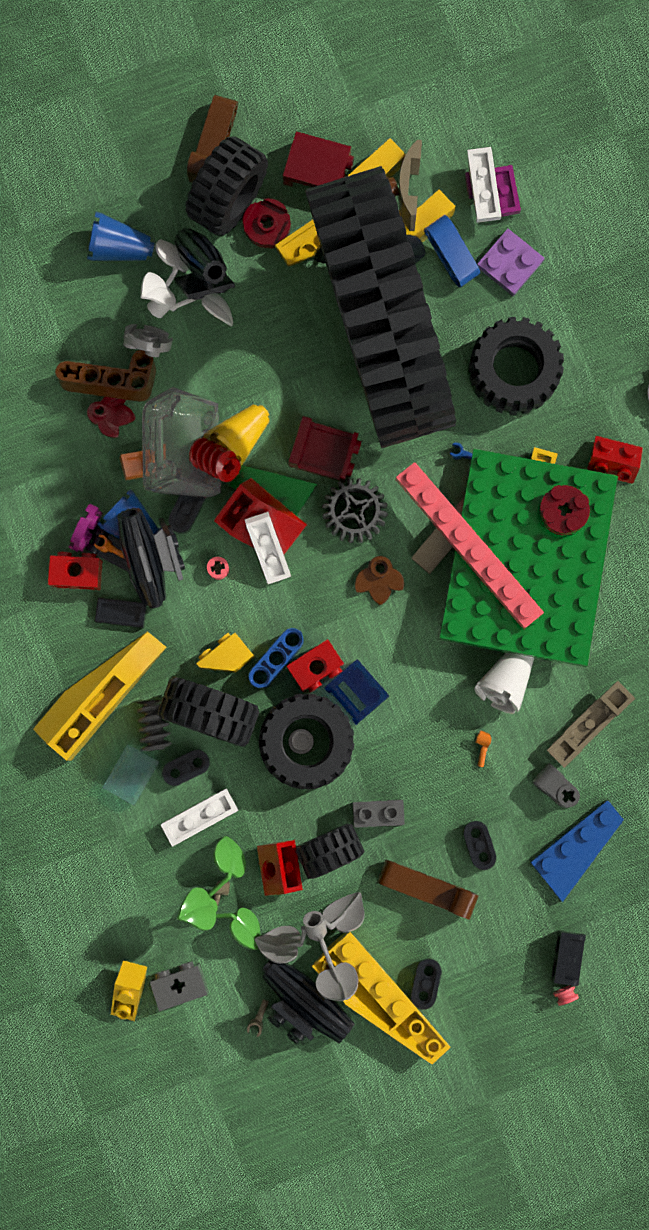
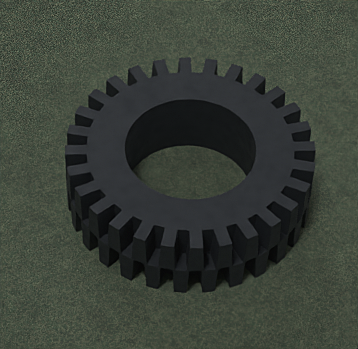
(382, 306)

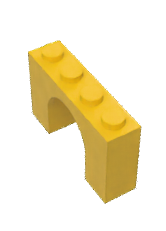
(391, 160)

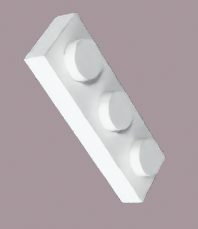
(483, 184)
(267, 547)
(199, 817)

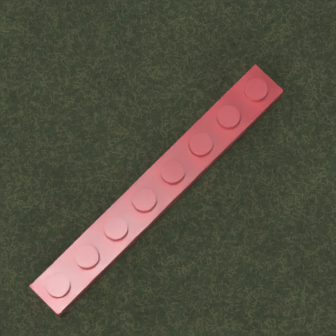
(469, 545)

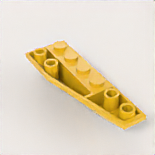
(96, 696)
(383, 1001)

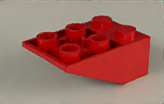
(254, 500)

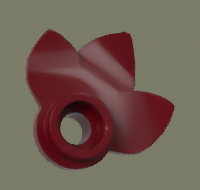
(114, 415)

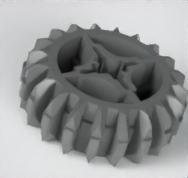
(364, 504)

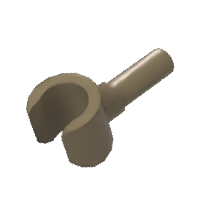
(224, 890)
(259, 1017)

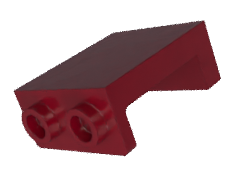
(316, 161)
(324, 450)

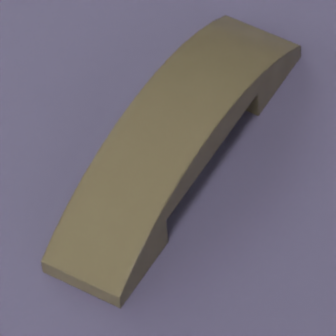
(408, 203)
(434, 548)
(590, 723)

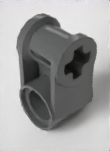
(553, 783)

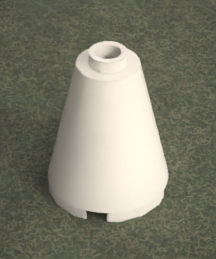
(506, 682)

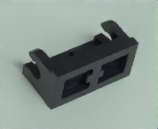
(568, 958)

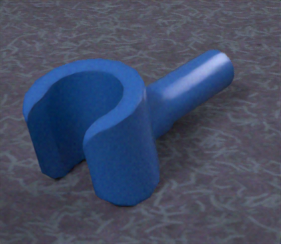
(463, 453)

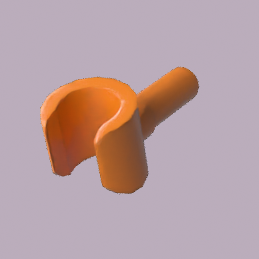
(108, 547)
(483, 739)

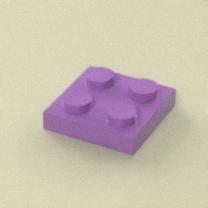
(510, 262)

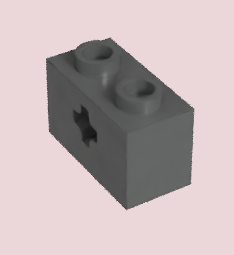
(378, 813)
(168, 996)

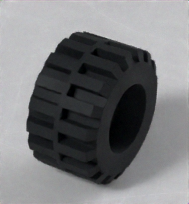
(330, 851)

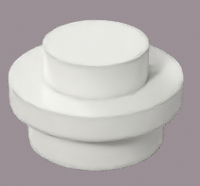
(300, 741)

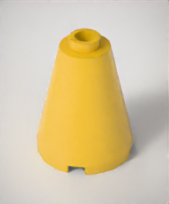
(240, 431)

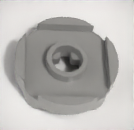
(149, 339)

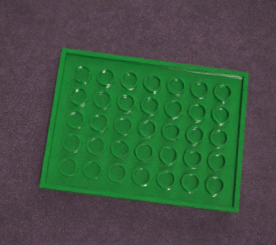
(554, 569)

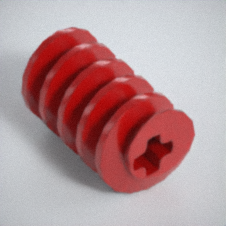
(214, 459)

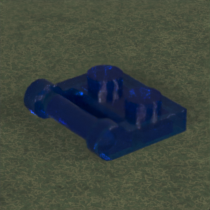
(363, 686)

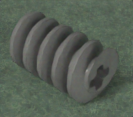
(153, 726)

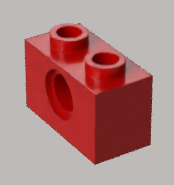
(88, 578)
(323, 653)
(279, 868)

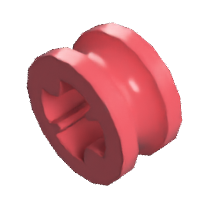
(224, 572)
(565, 995)

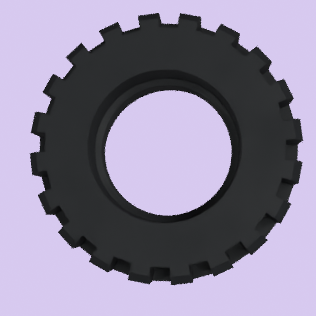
(226, 185)
(524, 336)
(208, 711)
(339, 734)

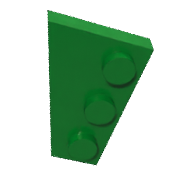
(287, 490)

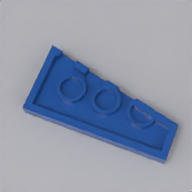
(573, 853)

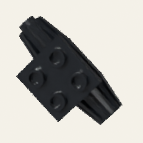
(204, 262)
(148, 555)
(303, 1006)

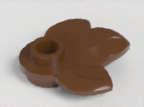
(379, 583)

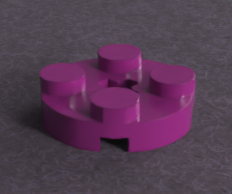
(82, 535)

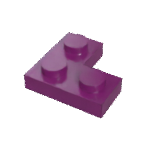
(506, 189)

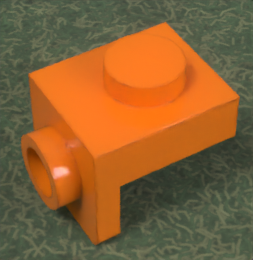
(132, 465)

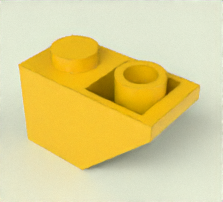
(228, 656)
(128, 990)

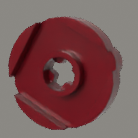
(261, 211)
(576, 502)

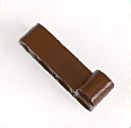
(216, 128)
(74, 378)
(428, 889)

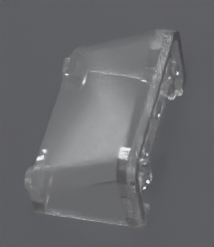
(168, 431)

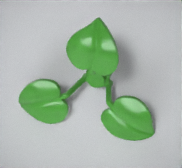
(200, 909)

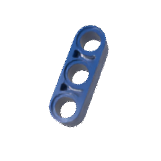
(452, 251)
(274, 670)

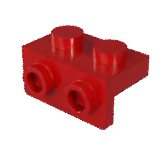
(615, 458)

